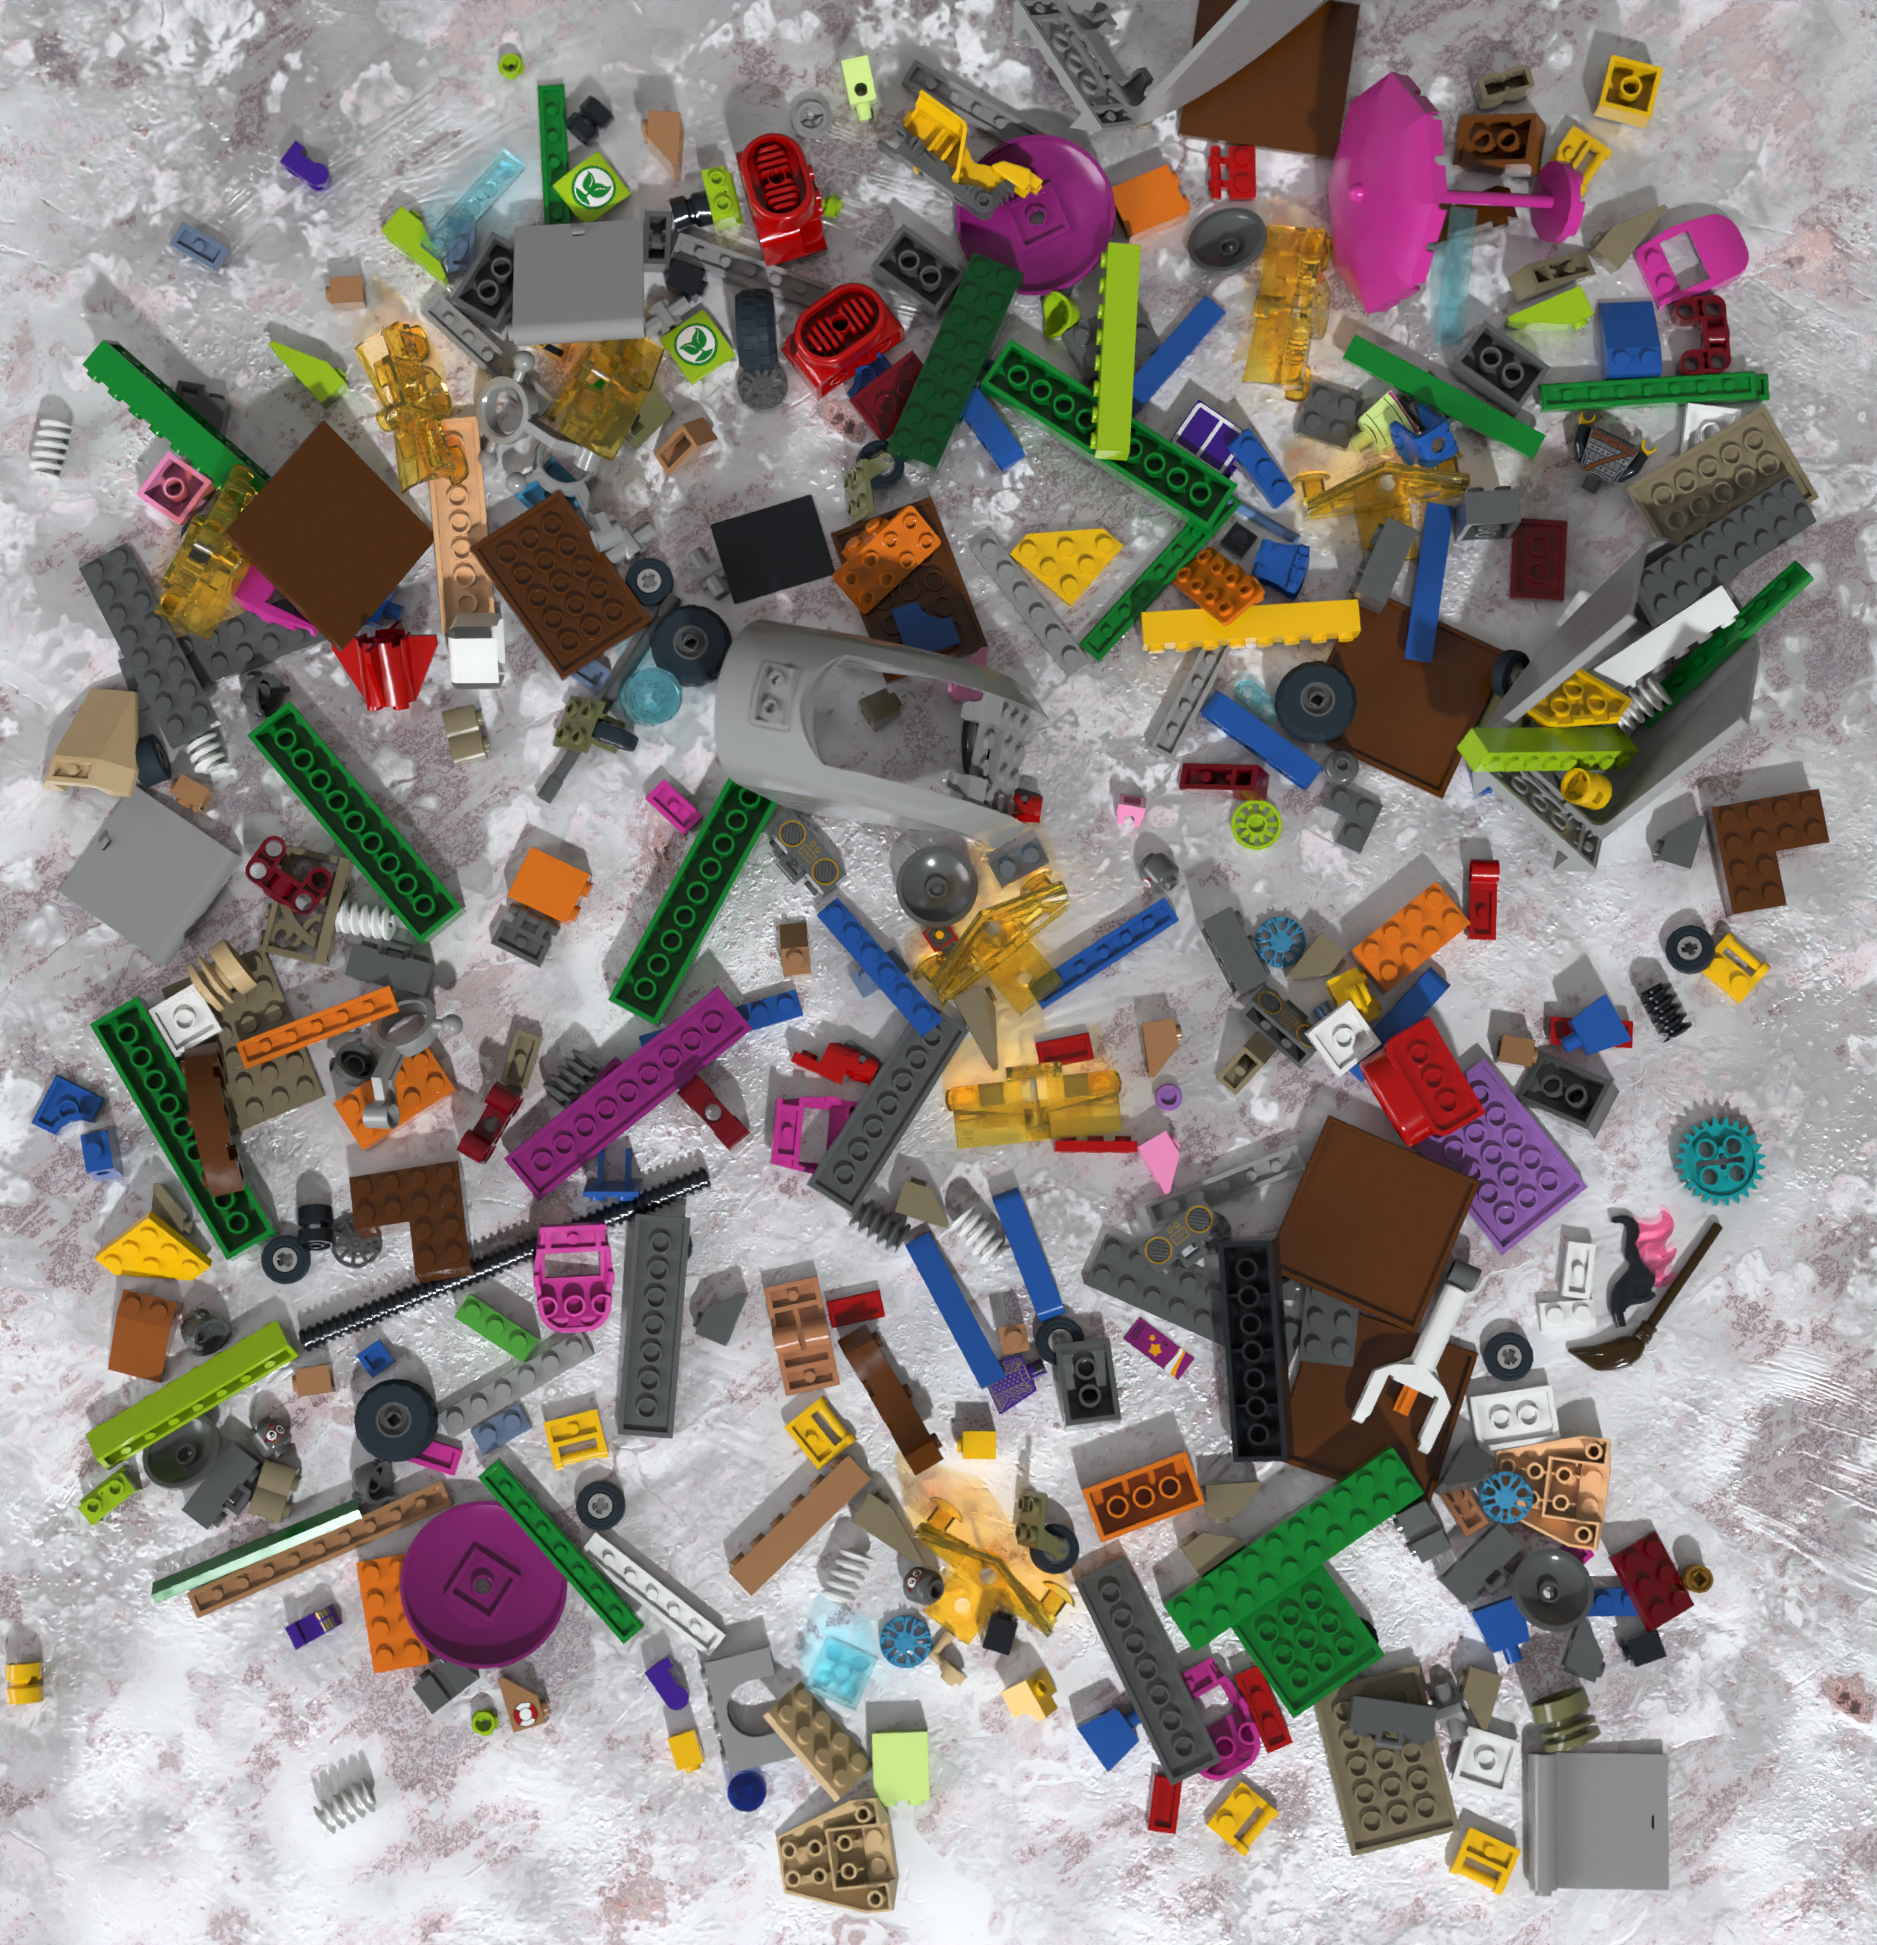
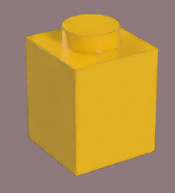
(977, 1444)
(687, 1750)

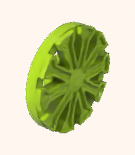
(1256, 825)

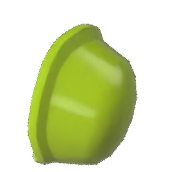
(1059, 314)

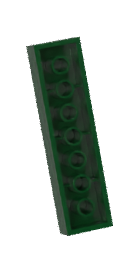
(955, 364)

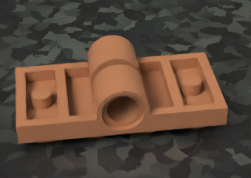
(801, 1336)

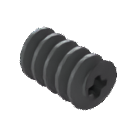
(570, 1077)
(880, 1225)

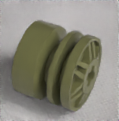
(1566, 1725)

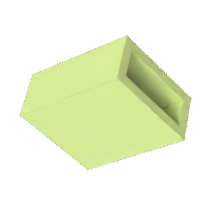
(901, 1766)

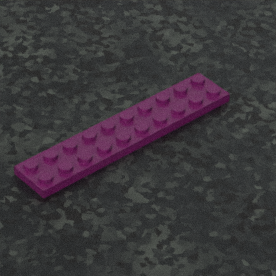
(628, 1093)

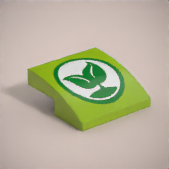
(592, 189)
(697, 347)

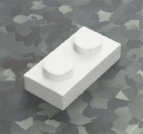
(1578, 1270)
(1567, 1315)

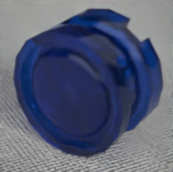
(747, 1791)

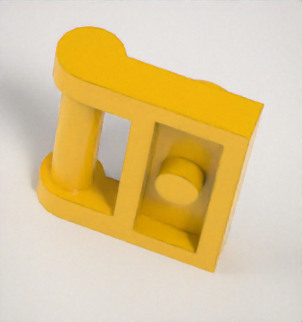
(1574, 149)
(1728, 975)
(573, 1430)
(813, 1439)
(1235, 1812)
(1489, 1852)

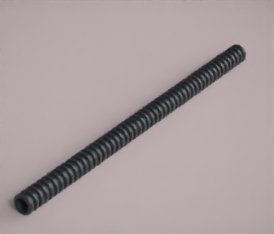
(494, 1263)

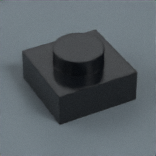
(1238, 540)

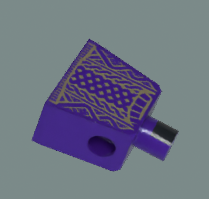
(1017, 1383)

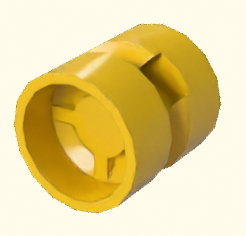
(1586, 788)
(24, 1682)

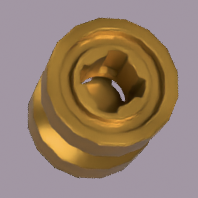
(1691, 1577)

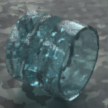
(665, 694)

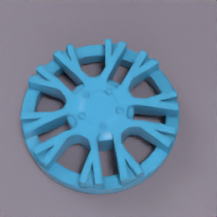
(1280, 942)
(1506, 1497)
(905, 1641)

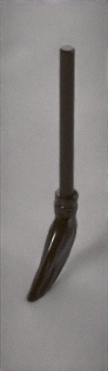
(1628, 1349)

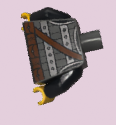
(1606, 455)

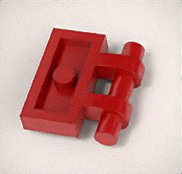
(1241, 173)

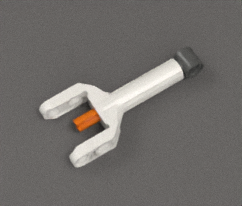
(1419, 1371)

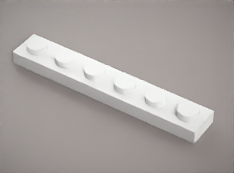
(653, 1594)

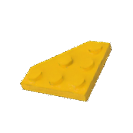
(1067, 559)
(1580, 702)
(153, 1251)

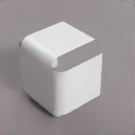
(476, 650)

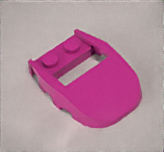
(1718, 247)
(253, 596)
(788, 1128)
(573, 1301)
(1234, 1735)

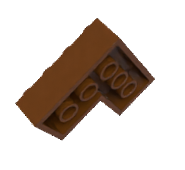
(1747, 844)
(428, 1204)

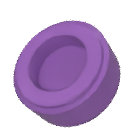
(1168, 1097)

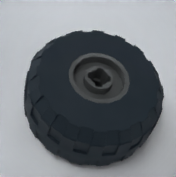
(756, 329)
(691, 644)
(1315, 702)
(396, 1420)

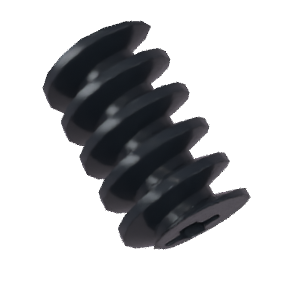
(1665, 1010)

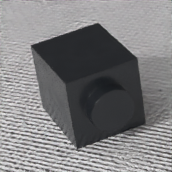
(687, 281)
(1000, 1633)
(1642, 1648)

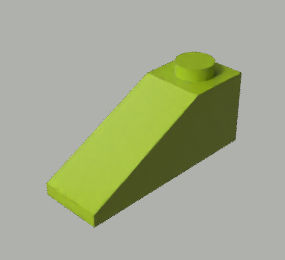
(406, 233)
(1558, 313)
(315, 374)

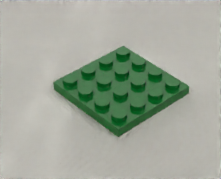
(1308, 1641)

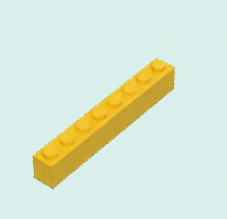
(1258, 625)

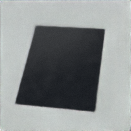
(772, 549)

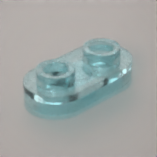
(1256, 702)

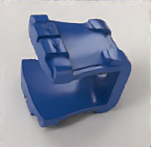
(1417, 448)
(1282, 567)

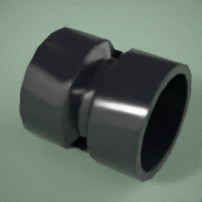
(595, 114)
(691, 211)
(315, 1227)

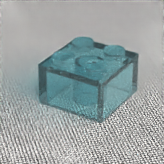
(841, 1672)

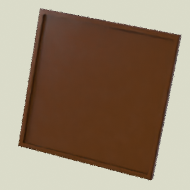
(1286, 96)
(330, 535)
(1408, 709)
(1373, 1223)
(1327, 1394)

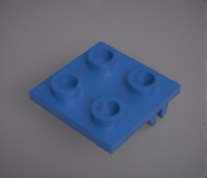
(626, 1190)

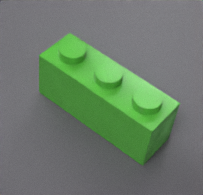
(497, 1327)

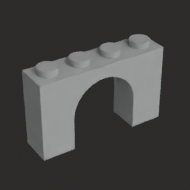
(723, 1677)

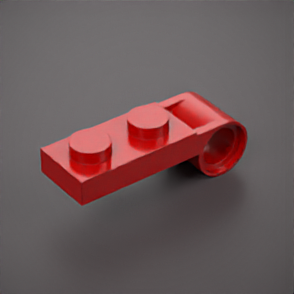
(1482, 899)

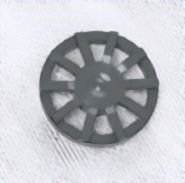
(763, 387)
(355, 1246)

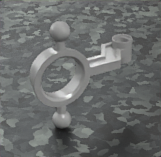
(529, 425)
(602, 532)
(385, 1111)

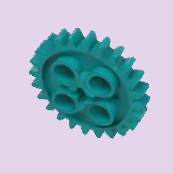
(1723, 1185)

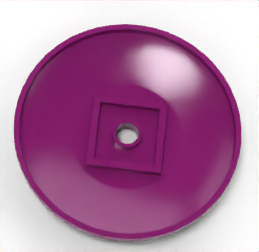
(1076, 212)
(441, 1596)

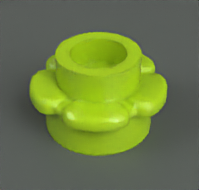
(506, 61)
(832, 206)
(479, 1727)

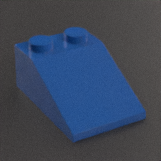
(1629, 340)

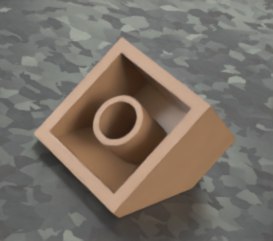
(665, 138)

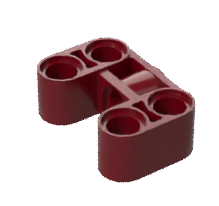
(1713, 334)
(282, 886)
(727, 1126)
(479, 1142)

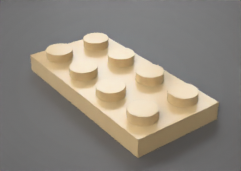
(818, 1741)

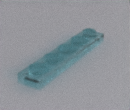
(472, 206)
(1456, 276)

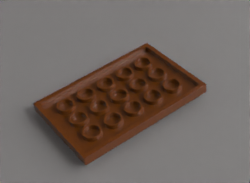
(933, 584)
(560, 585)

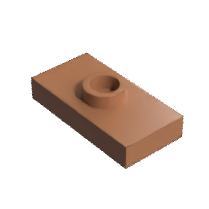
(1465, 1511)

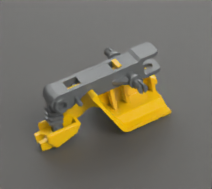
(939, 153)

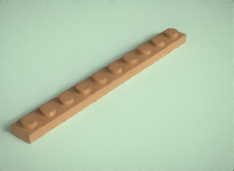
(319, 1549)

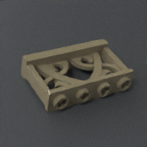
(323, 940)

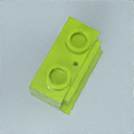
(722, 198)
(108, 1495)

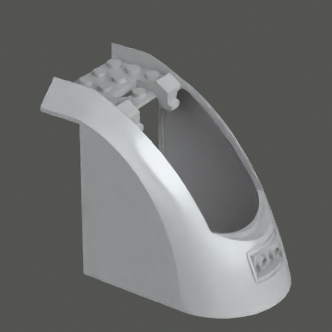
(1119, 103)
(1667, 751)
(780, 753)

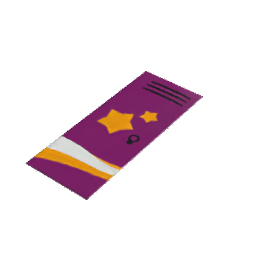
(1158, 1348)

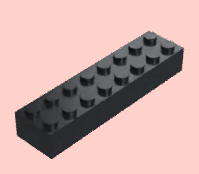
(1256, 1349)

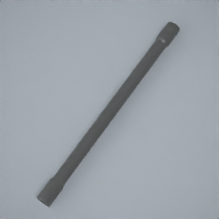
(555, 780)

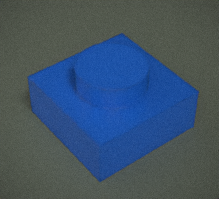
(376, 1358)

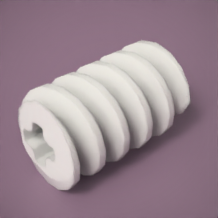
(49, 448)
(1643, 704)
(205, 754)
(365, 921)
(979, 1236)
(846, 1577)
(346, 1808)

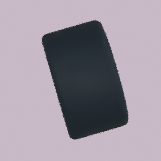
(152, 761)

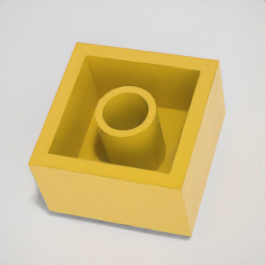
(1628, 91)

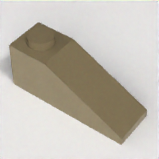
(1618, 243)
(1550, 275)
(980, 1017)
(883, 1522)

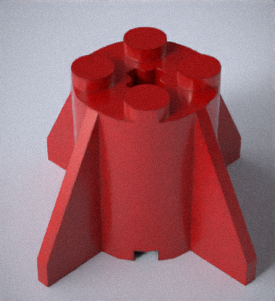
(388, 666)

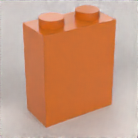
(1150, 204)
(550, 887)

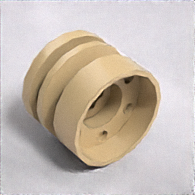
(221, 975)

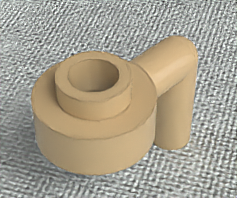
(950, 1672)

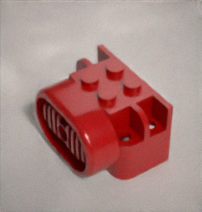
(785, 212)
(830, 356)
(1420, 1084)

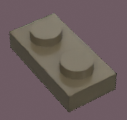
(521, 1059)

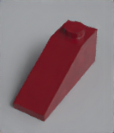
(1225, 780)

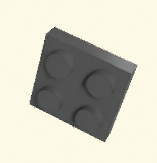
(1329, 416)

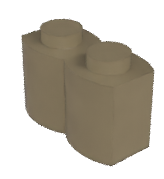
(1507, 87)
(465, 734)
(275, 1490)

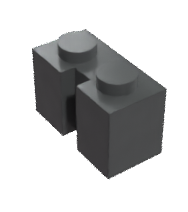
(1423, 1530)
(443, 1684)

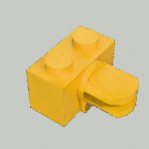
(1353, 987)

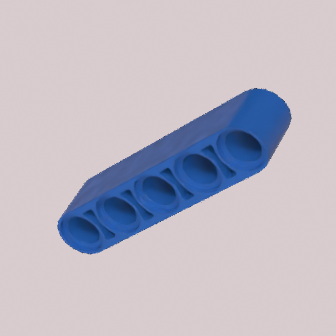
(992, 433)
(1261, 740)
(1407, 1010)
(1028, 1254)

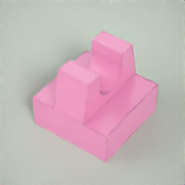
(1131, 806)

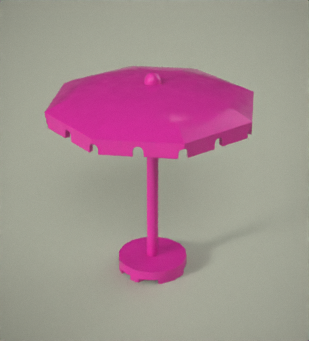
(1390, 189)

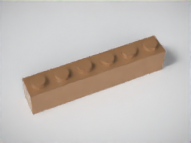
(800, 1524)

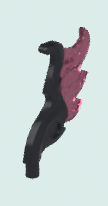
(1646, 1263)

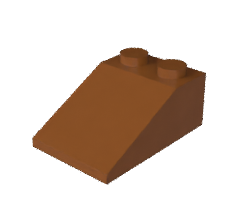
(1501, 144)
(143, 1334)

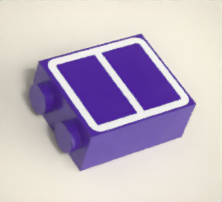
(1205, 436)

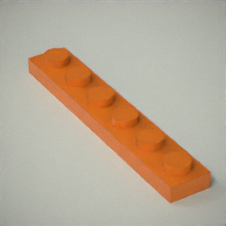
(318, 1027)

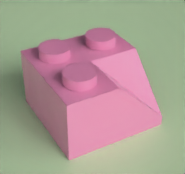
(176, 490)

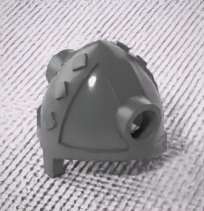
(263, 693)
(354, 1063)
(204, 1333)
(373, 1483)

